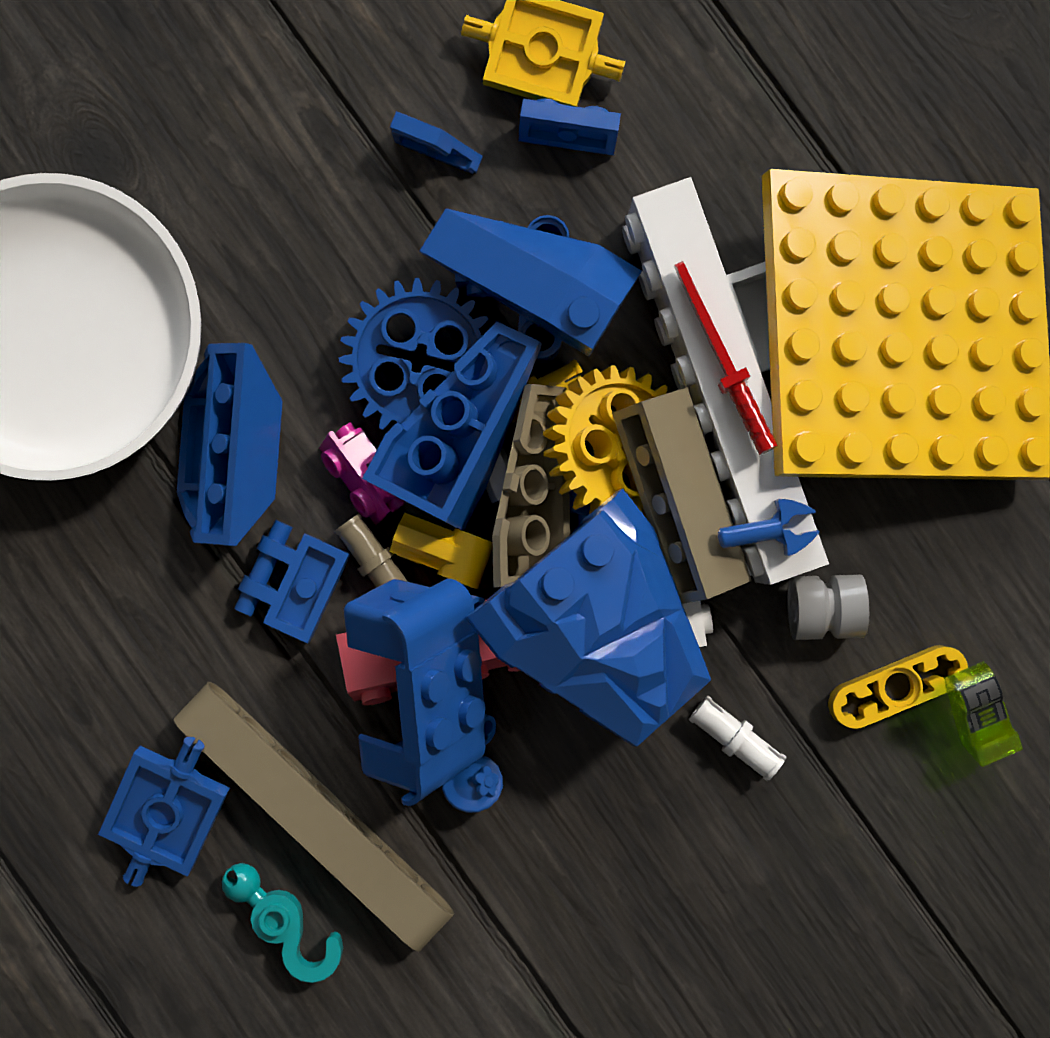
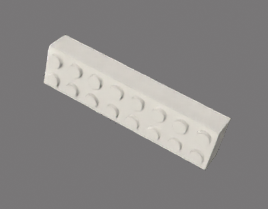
(669, 229)

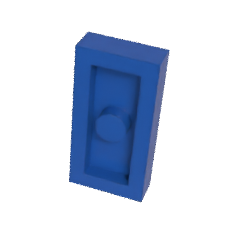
(569, 126)

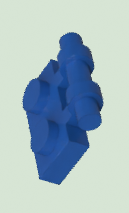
(305, 587)

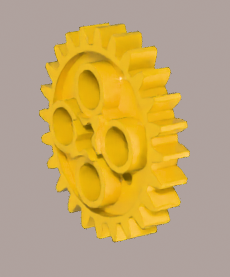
(591, 398)

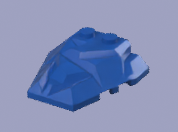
(601, 624)

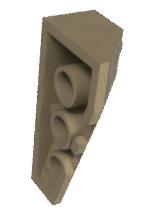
(531, 510)

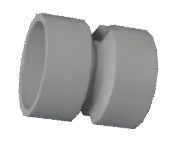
(831, 606)

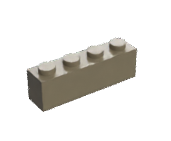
(681, 494)

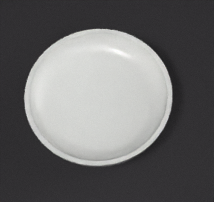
(90, 326)

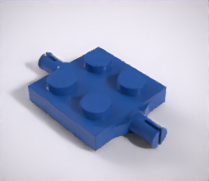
(163, 811)

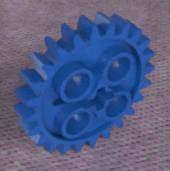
(430, 314)

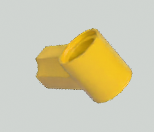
(452, 553)

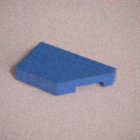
(433, 143)

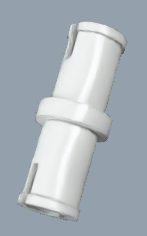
(737, 738)

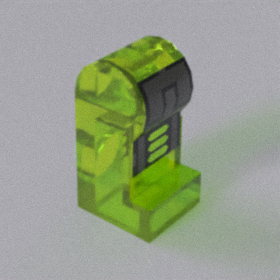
(981, 714)

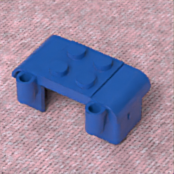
(436, 682)

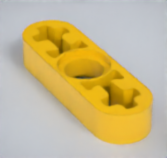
(869, 711)

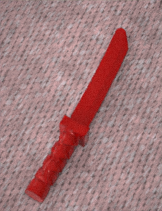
(735, 380)

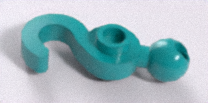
(279, 919)

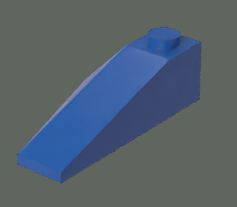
(545, 277)
(454, 437)

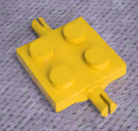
(543, 49)

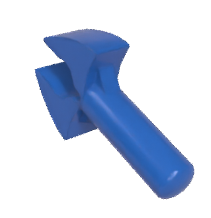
(771, 529)

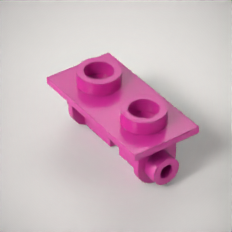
(348, 459)

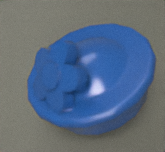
(475, 786)

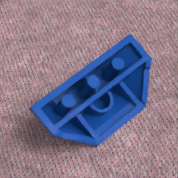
(228, 444)

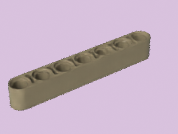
(314, 816)

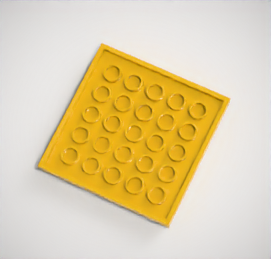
(906, 328)

